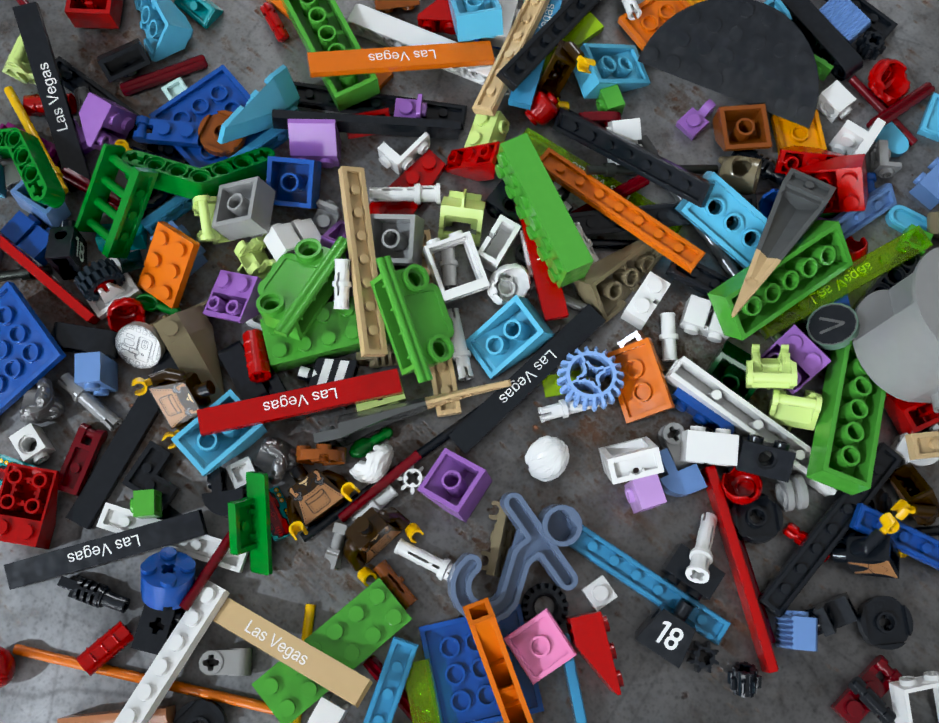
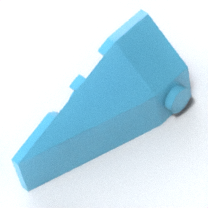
(164, 27)
(257, 115)

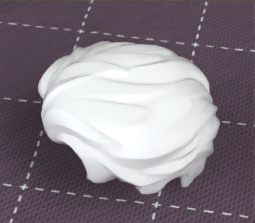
(508, 282)
(547, 458)
(375, 466)

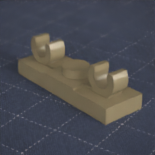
(501, 541)

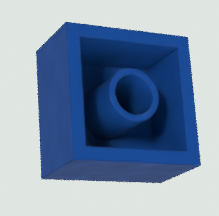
(294, 181)

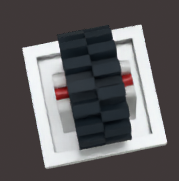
(105, 283)

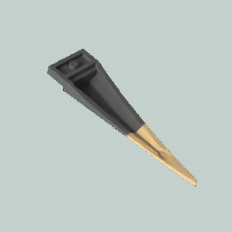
(794, 211)
(365, 422)

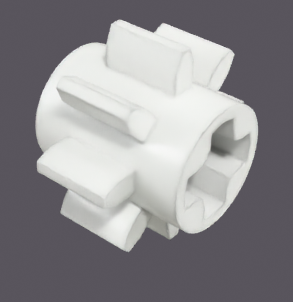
(404, 478)

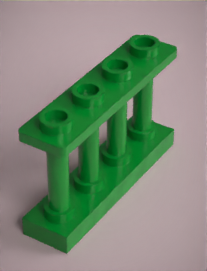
(131, 207)

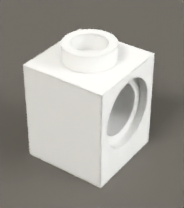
(835, 102)
(23, 440)

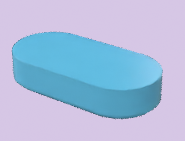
(896, 139)
(901, 217)

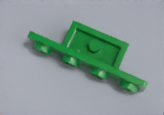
(251, 524)

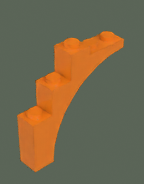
(497, 662)

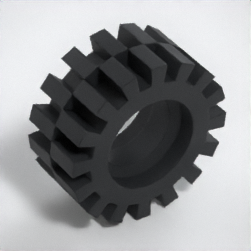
(548, 590)

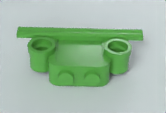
(299, 287)
(413, 317)

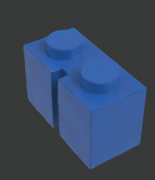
(28, 235)

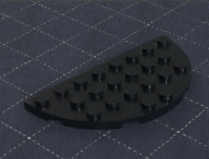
(740, 53)

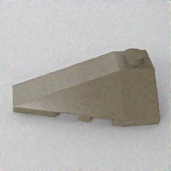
(615, 277)
(193, 346)

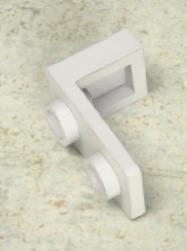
(398, 163)

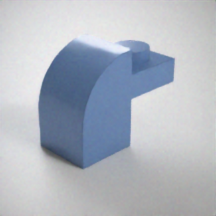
(680, 482)

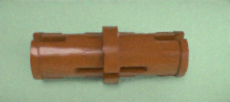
(395, 584)

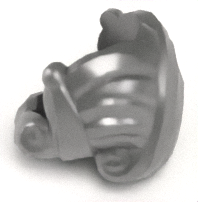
(41, 404)
(275, 458)

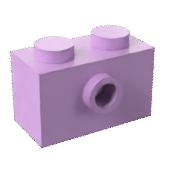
(645, 493)

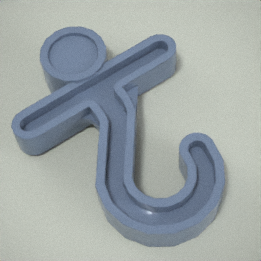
(533, 541)

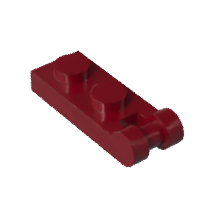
(80, 459)
(849, 706)

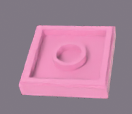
(540, 646)

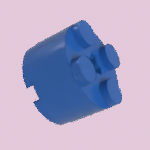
(166, 578)

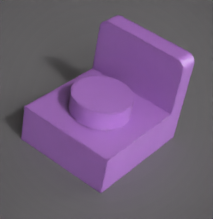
(410, 107)

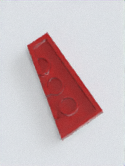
(424, 171)

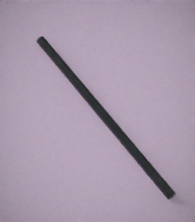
(424, 450)

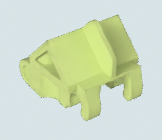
(18, 64)
(204, 207)
(462, 208)
(253, 257)
(771, 372)
(795, 410)

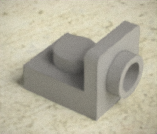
(879, 160)
(326, 215)

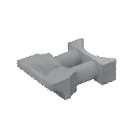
(334, 553)

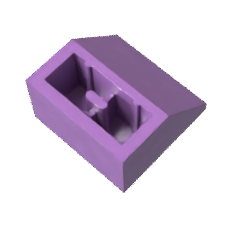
(104, 121)
(233, 297)
(802, 350)

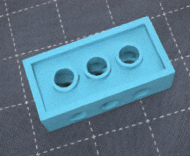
(713, 224)

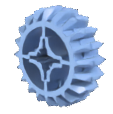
(606, 368)

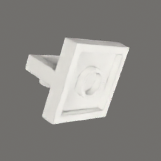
(854, 139)

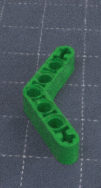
(32, 166)
(194, 181)

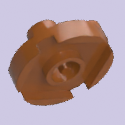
(208, 135)
(323, 454)

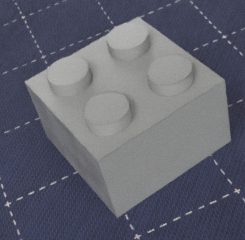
(243, 208)
(399, 237)

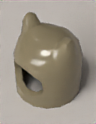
(741, 173)

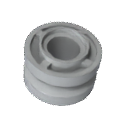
(793, 493)

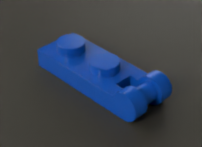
(167, 132)
(700, 413)

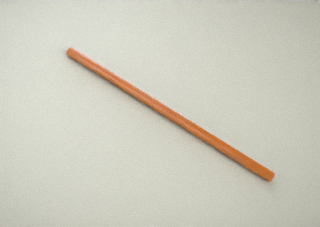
(134, 676)

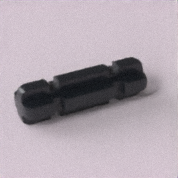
(871, 700)

